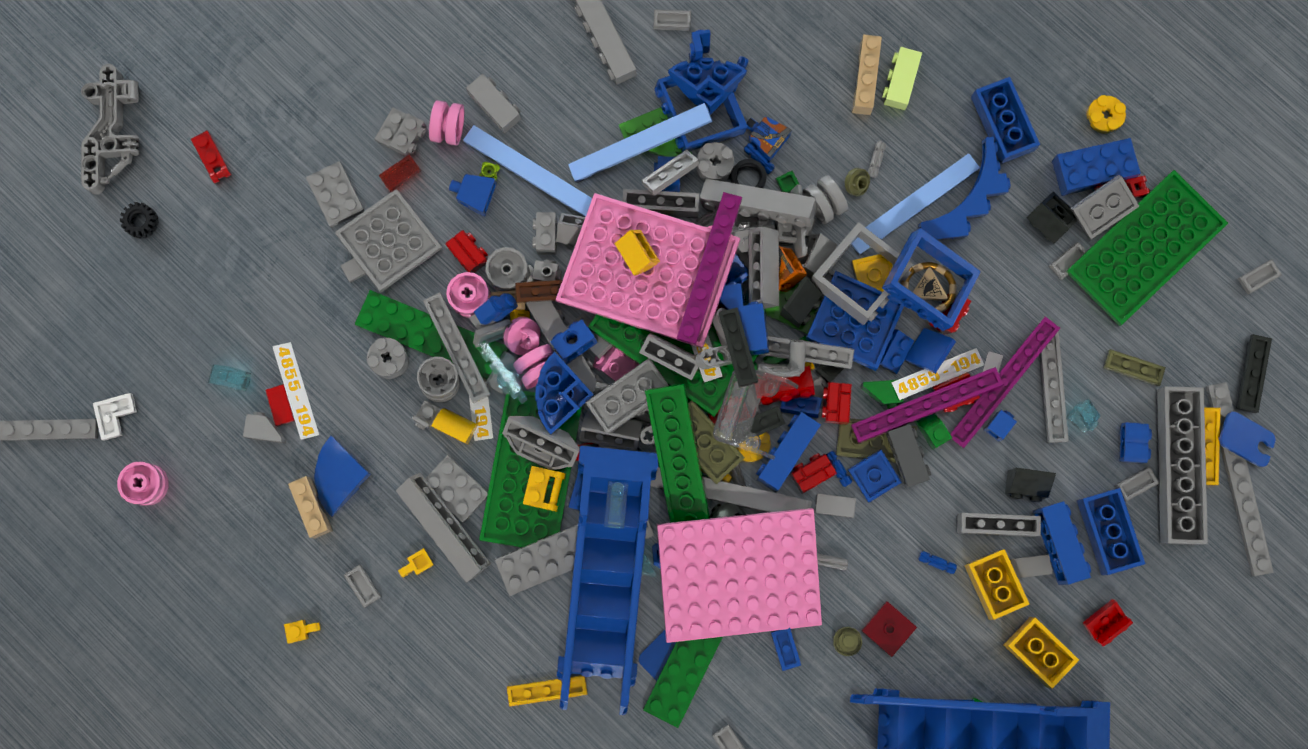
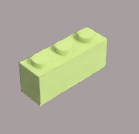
(901, 78)

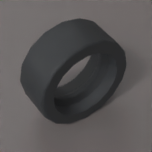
(752, 164)

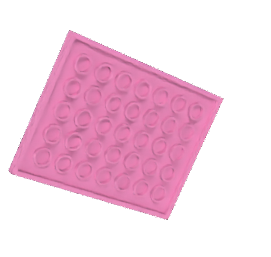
(653, 300)
(739, 575)

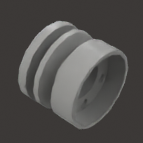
(431, 371)

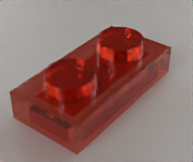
(399, 173)

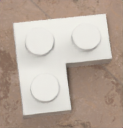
(108, 413)

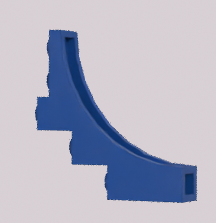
(988, 183)
(751, 316)

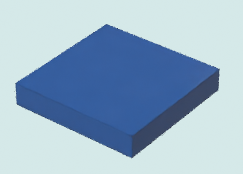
(930, 350)
(874, 475)

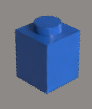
(1000, 425)

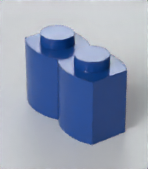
(495, 308)
(1134, 443)

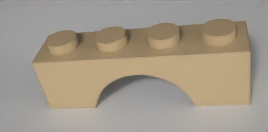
(867, 74)

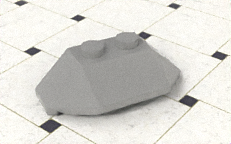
(534, 442)

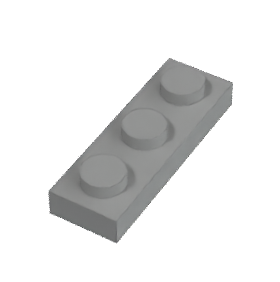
(670, 172)

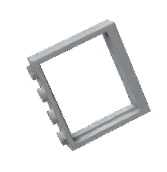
(838, 296)

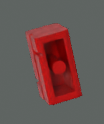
(467, 252)
(837, 403)
(813, 473)

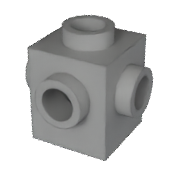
(542, 268)

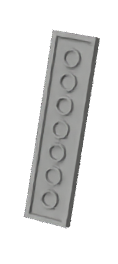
(541, 560)

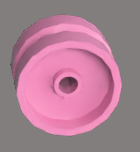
(446, 122)
(463, 285)
(531, 364)
(142, 483)

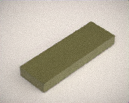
(1134, 367)

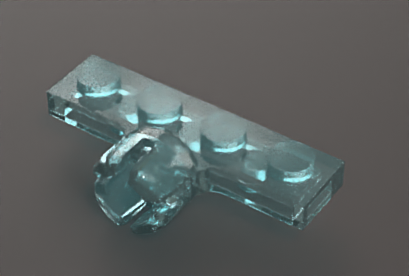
(507, 379)

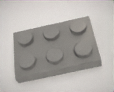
(335, 194)
(1104, 207)
(456, 488)

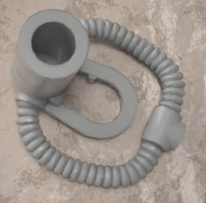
(795, 366)

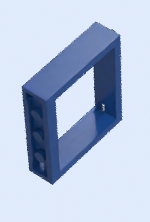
(732, 108)
(947, 258)

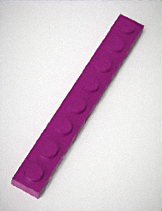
(709, 268)
(1009, 375)
(926, 405)

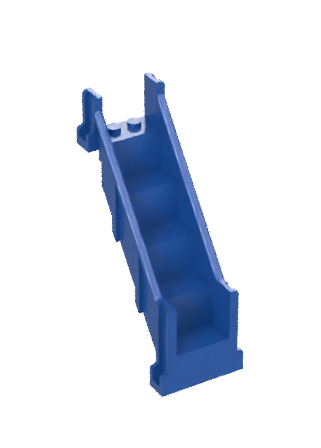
(607, 571)
(984, 725)

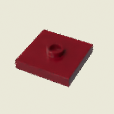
(889, 629)

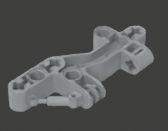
(110, 95)

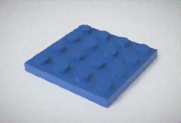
(839, 328)

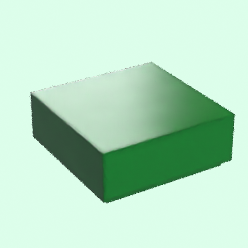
(787, 181)

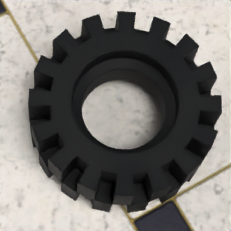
(146, 228)

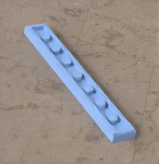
(640, 142)
(528, 170)
(919, 200)

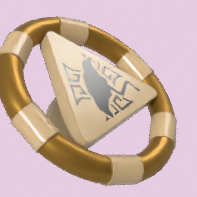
(929, 286)

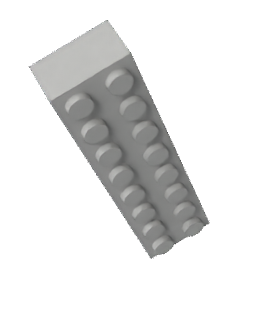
(1182, 466)

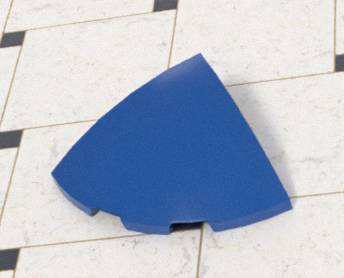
(707, 80)
(558, 393)
(337, 476)

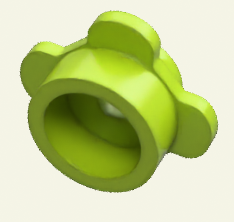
(489, 166)

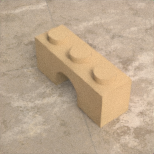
(309, 508)

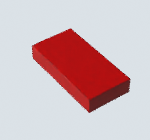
(279, 405)

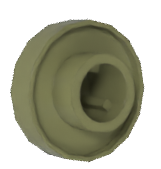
(857, 181)
(847, 641)

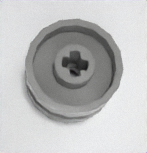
(828, 199)
(506, 259)

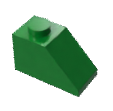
(882, 393)
(933, 430)

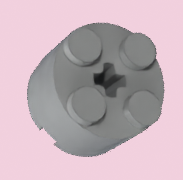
(715, 153)
(384, 348)

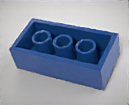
(1005, 119)
(1095, 166)
(788, 452)
(1110, 532)
(1062, 544)

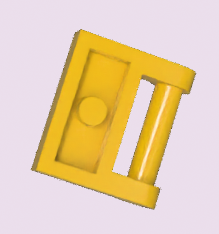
(538, 485)

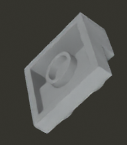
(401, 132)

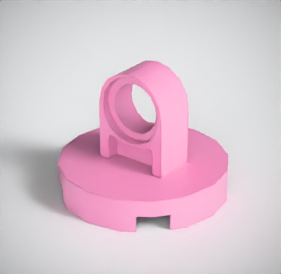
(522, 336)

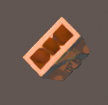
(789, 269)

